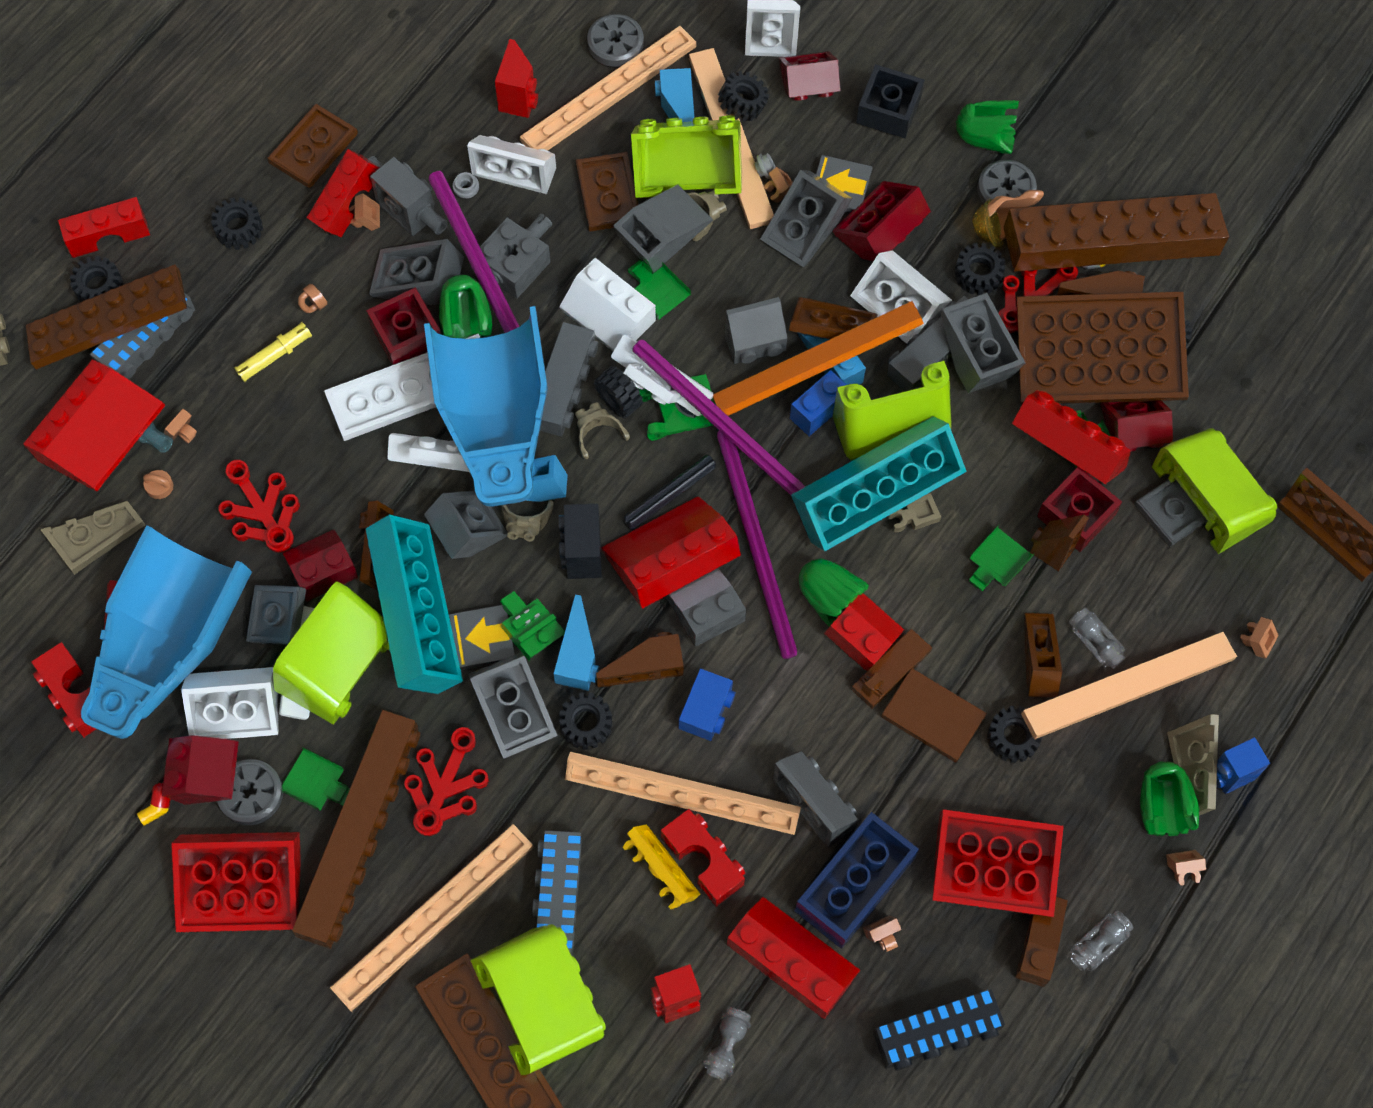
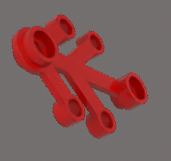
(1029, 290)
(261, 510)
(444, 787)

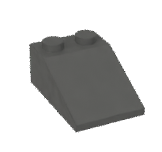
(805, 217)
(418, 266)
(980, 343)
(707, 607)
(512, 705)

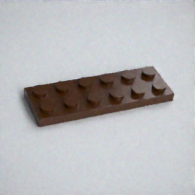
(105, 316)
(481, 1038)

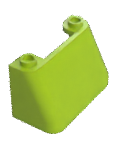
(870, 423)
(1217, 486)
(330, 653)

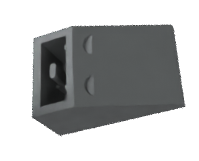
(662, 226)

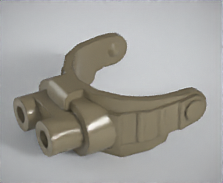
(711, 205)
(596, 417)
(527, 526)

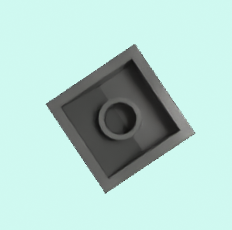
(756, 331)
(464, 524)

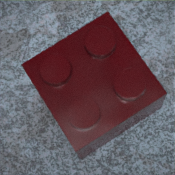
(400, 325)
(1081, 496)

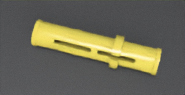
(281, 346)

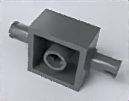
(405, 197)
(517, 254)

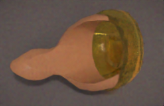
(991, 215)

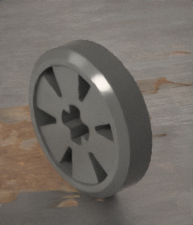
(617, 27)
(1005, 172)
(259, 806)

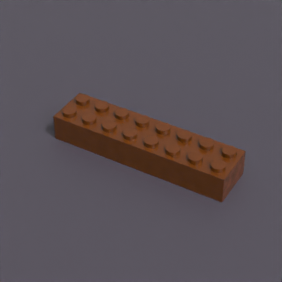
(1115, 232)

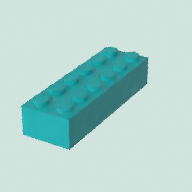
(879, 483)
(413, 605)

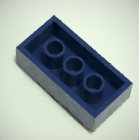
(856, 880)

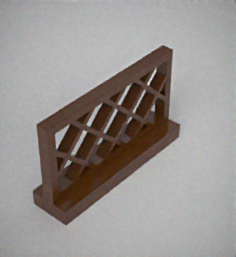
(1323, 526)

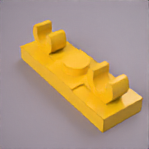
(661, 865)

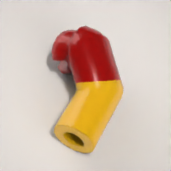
(158, 806)

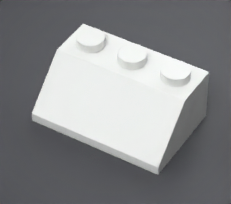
(772, 28)
(511, 163)
(893, 283)
(607, 305)
(231, 703)

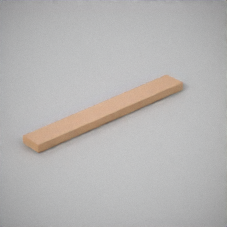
(609, 90)
(753, 195)
(1128, 685)
(682, 793)
(431, 918)

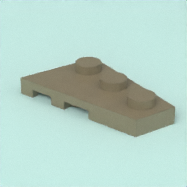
(91, 537)
(1196, 750)

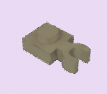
(918, 513)

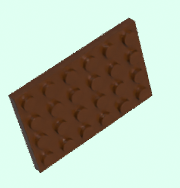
(1103, 347)

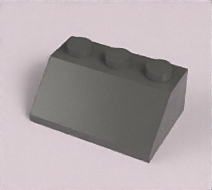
(818, 798)

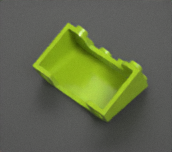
(687, 155)
(541, 996)

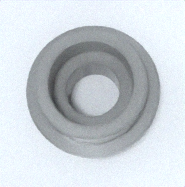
(764, 165)
(462, 180)

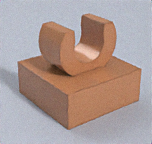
(781, 182)
(366, 213)
(180, 427)
(1262, 637)
(1185, 863)
(883, 932)

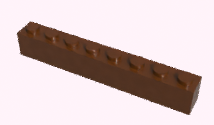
(356, 830)

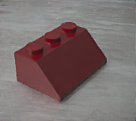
(883, 219)

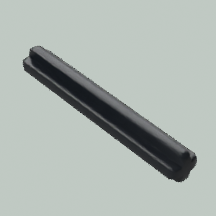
(669, 492)

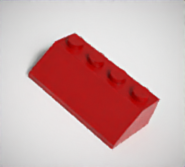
(1072, 436)
(792, 957)

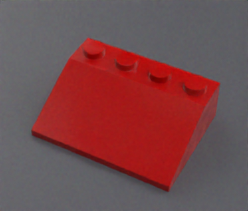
(93, 425)
(672, 551)
(997, 863)
(236, 881)

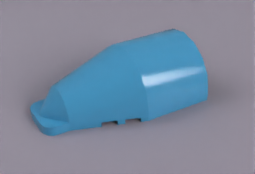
(492, 405)
(157, 629)

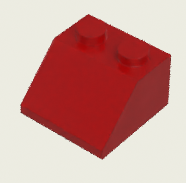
(516, 83)
(864, 631)

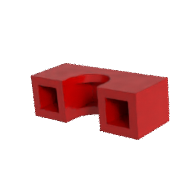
(332, 207)
(86, 228)
(58, 671)
(689, 835)
(676, 994)

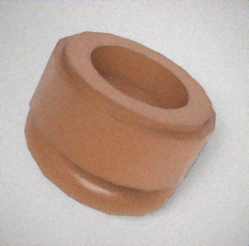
(314, 296)
(158, 484)

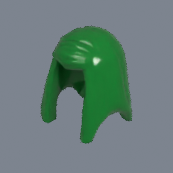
(987, 125)
(464, 309)
(829, 588)
(1168, 800)

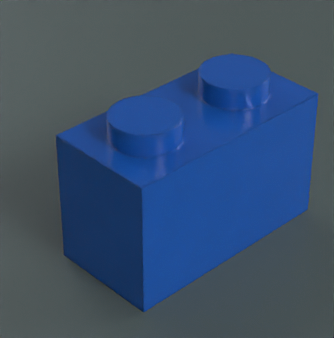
(816, 404)
(706, 705)
(1240, 765)

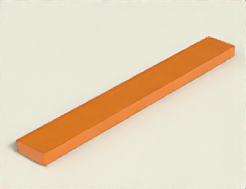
(818, 359)

